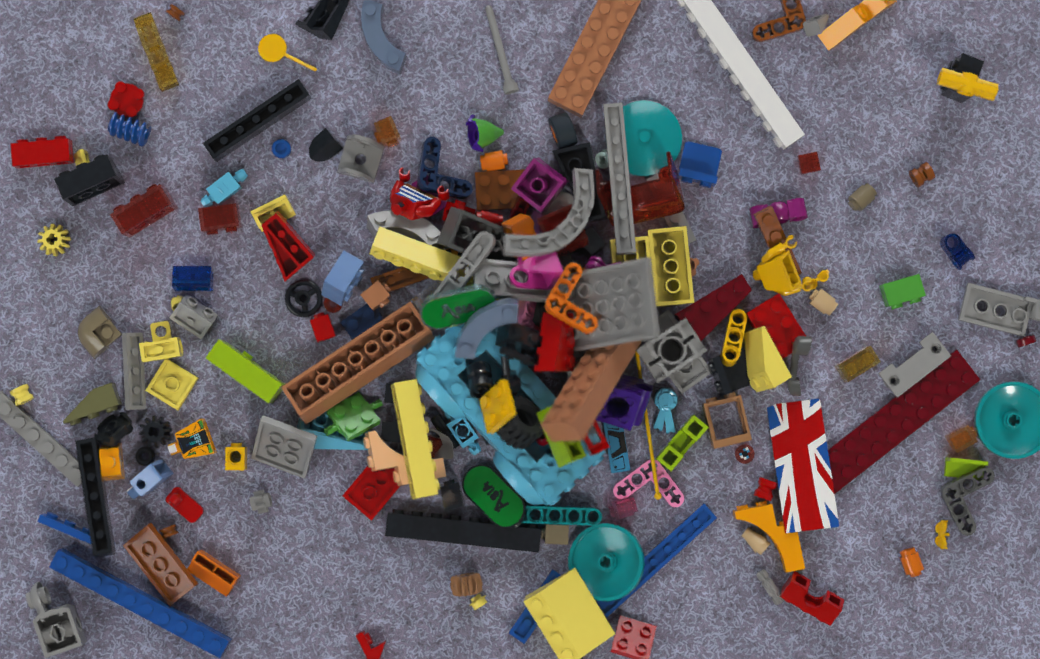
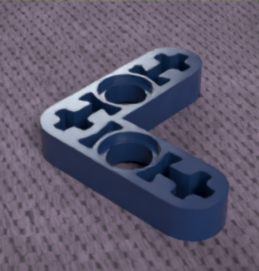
(434, 178)

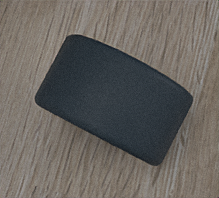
(563, 130)

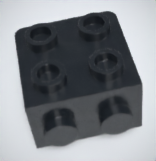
(729, 378)

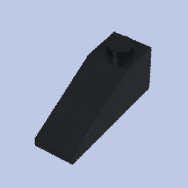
(452, 495)

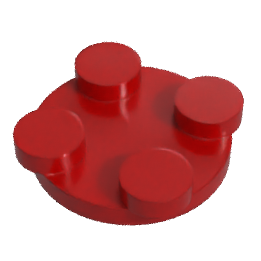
(126, 99)

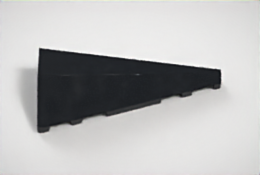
(324, 18)

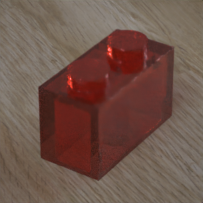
(220, 218)

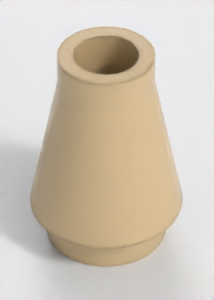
(756, 541)

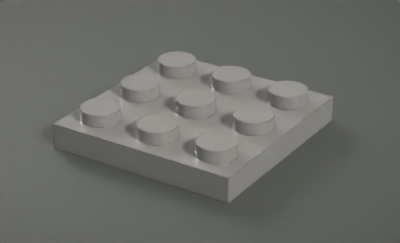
(284, 446)

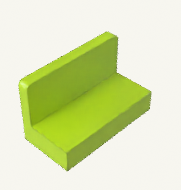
(957, 467)

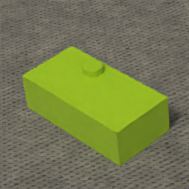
(245, 371)

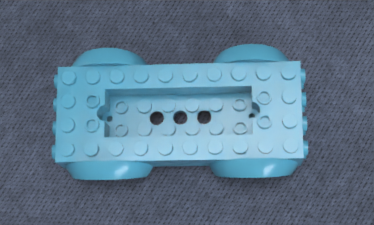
(528, 470)

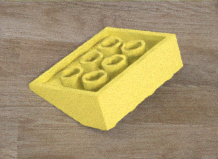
(569, 616)

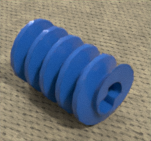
(128, 130)

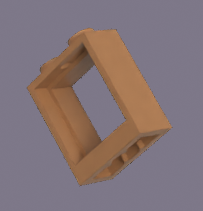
(745, 436)

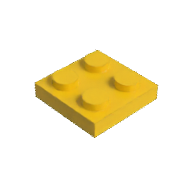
(497, 406)

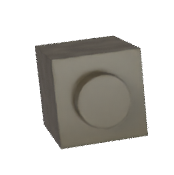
(555, 534)

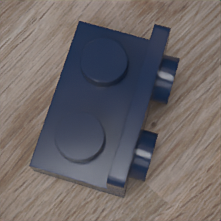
(361, 321)

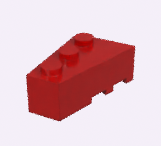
(557, 345)

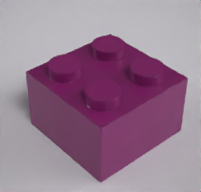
(539, 184)

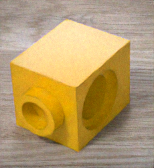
(232, 465)

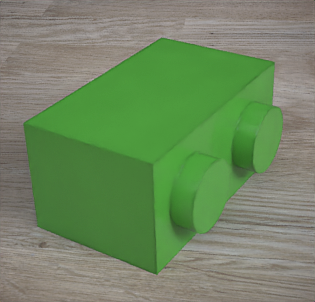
(902, 290)

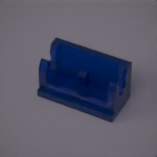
(192, 278)

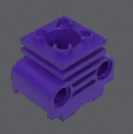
(629, 413)

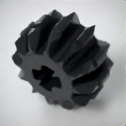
(154, 438)

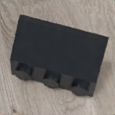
(88, 180)

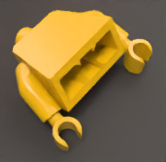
(779, 271)

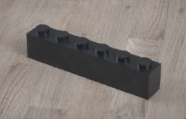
(257, 120)
(95, 498)

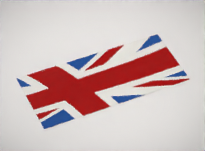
(802, 466)

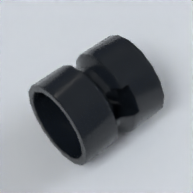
(479, 378)

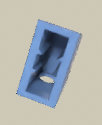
(149, 479)

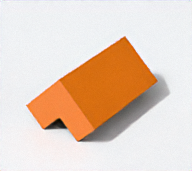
(213, 572)

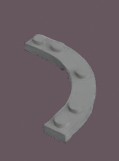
(567, 231)

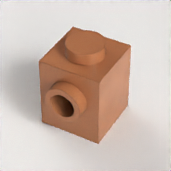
(377, 295)

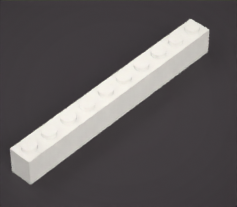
(743, 71)

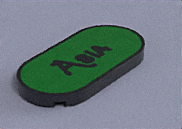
(494, 496)

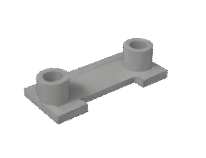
(916, 366)

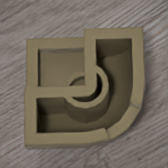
(97, 332)

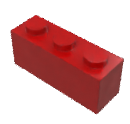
(42, 152)

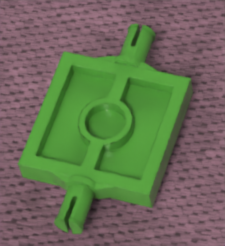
(353, 417)

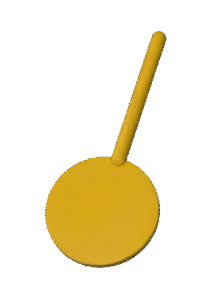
(273, 48)

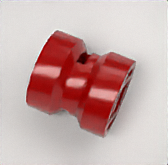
(765, 489)

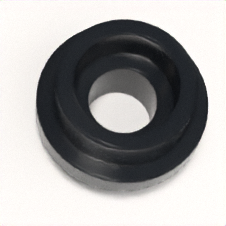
(140, 460)

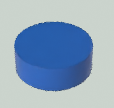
(281, 148)

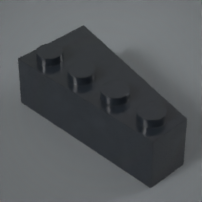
(581, 157)

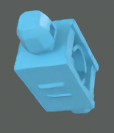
(224, 188)
(474, 447)

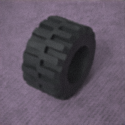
(524, 426)

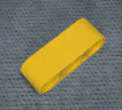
(736, 329)

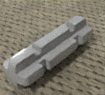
(769, 586)

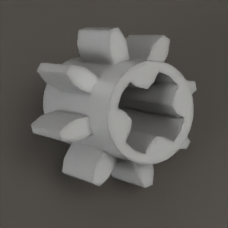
(261, 501)

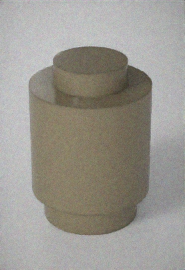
(862, 197)

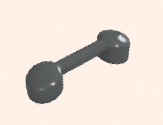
(800, 346)

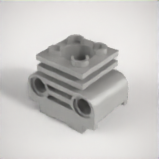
(689, 346)

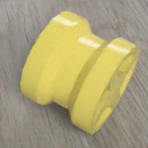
(21, 394)

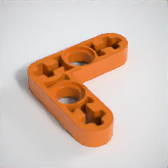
(561, 299)

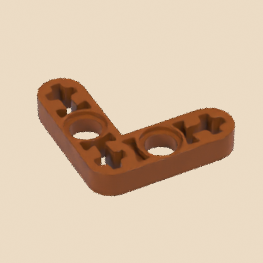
(790, 15)

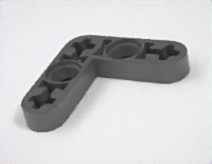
(960, 492)

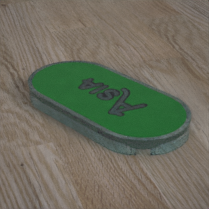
(454, 306)

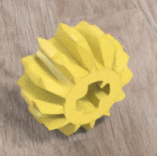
(57, 245)

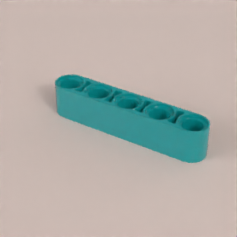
(563, 519)

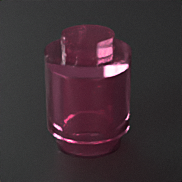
(623, 508)

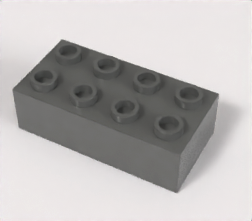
(463, 227)

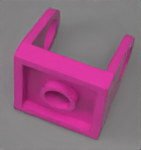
(541, 272)

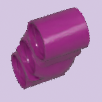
(792, 210)

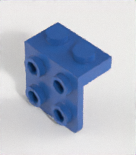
(699, 164)

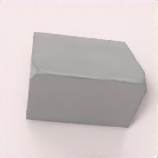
(815, 24)

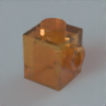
(387, 132)

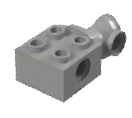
(56, 628)

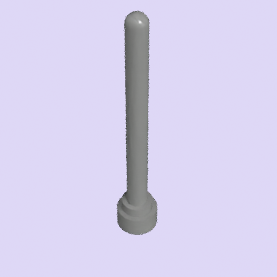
(510, 85)

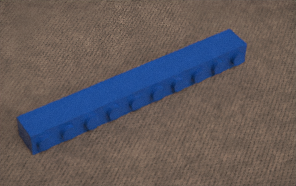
(140, 602)

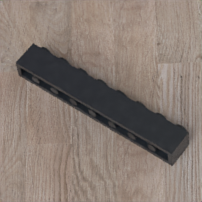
(461, 531)

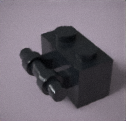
(518, 342)

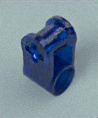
(957, 251)

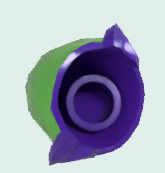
(481, 133)

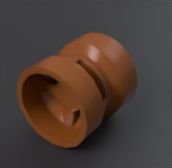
(922, 174)

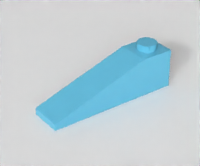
(334, 440)

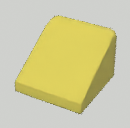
(81, 156)

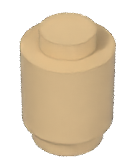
(823, 301)

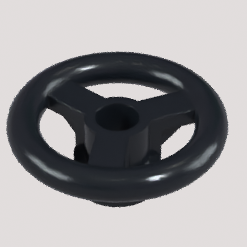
(290, 293)

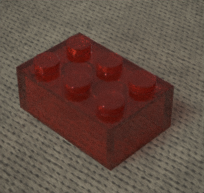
(143, 210)

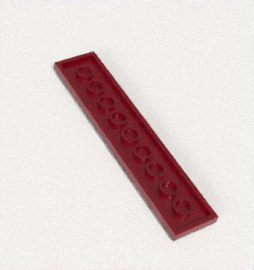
(899, 419)

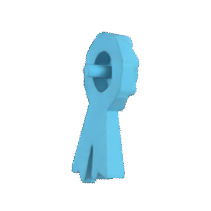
(665, 400)

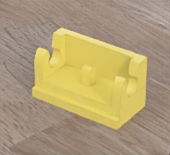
(265, 211)

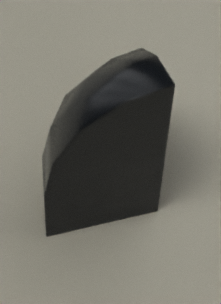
(324, 147)

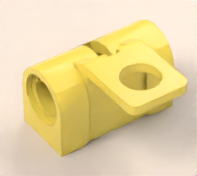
(161, 347)

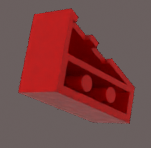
(287, 245)

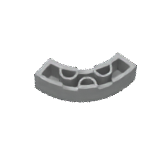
(416, 229)

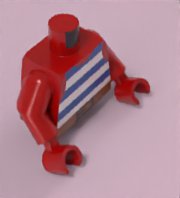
(412, 201)

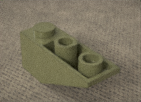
(98, 400)

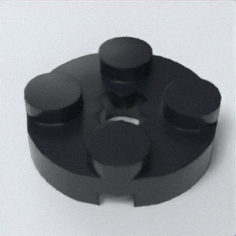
(113, 429)

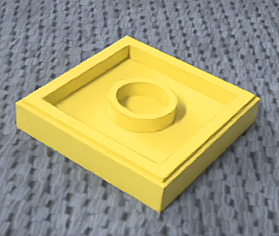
(172, 384)

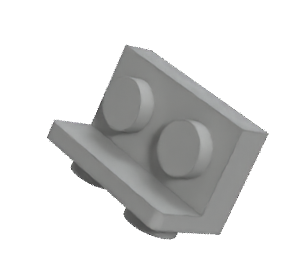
(193, 316)

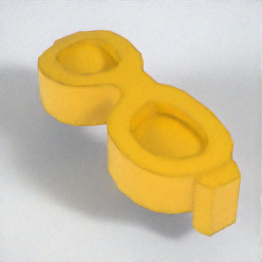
(822, 276)
(940, 540)

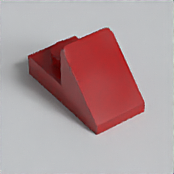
(365, 641)

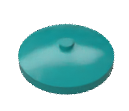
(650, 134)
(1009, 420)
(607, 561)

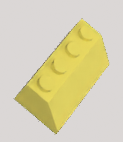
(671, 266)

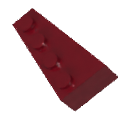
(714, 307)

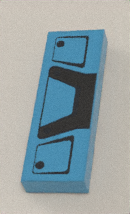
(618, 450)

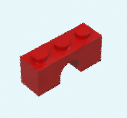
(823, 608)

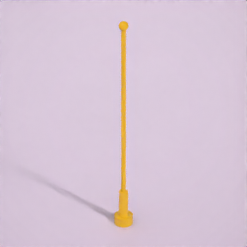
(657, 495)

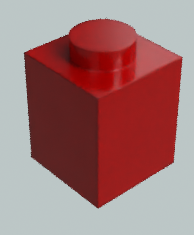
(323, 327)

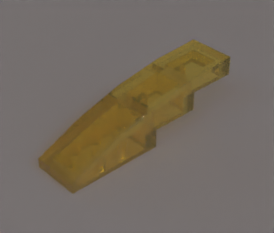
(156, 52)

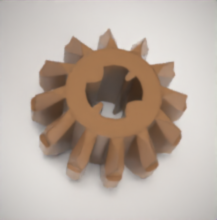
(466, 584)

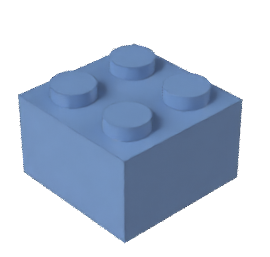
(342, 278)

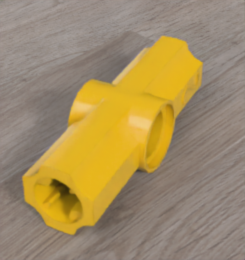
(967, 84)

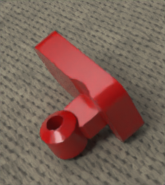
(185, 504)

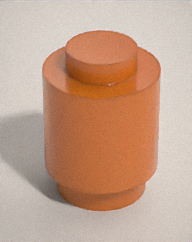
(494, 161)
(911, 562)

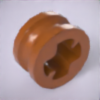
(175, 12)
(169, 531)

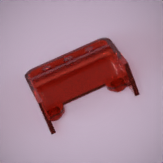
(649, 199)

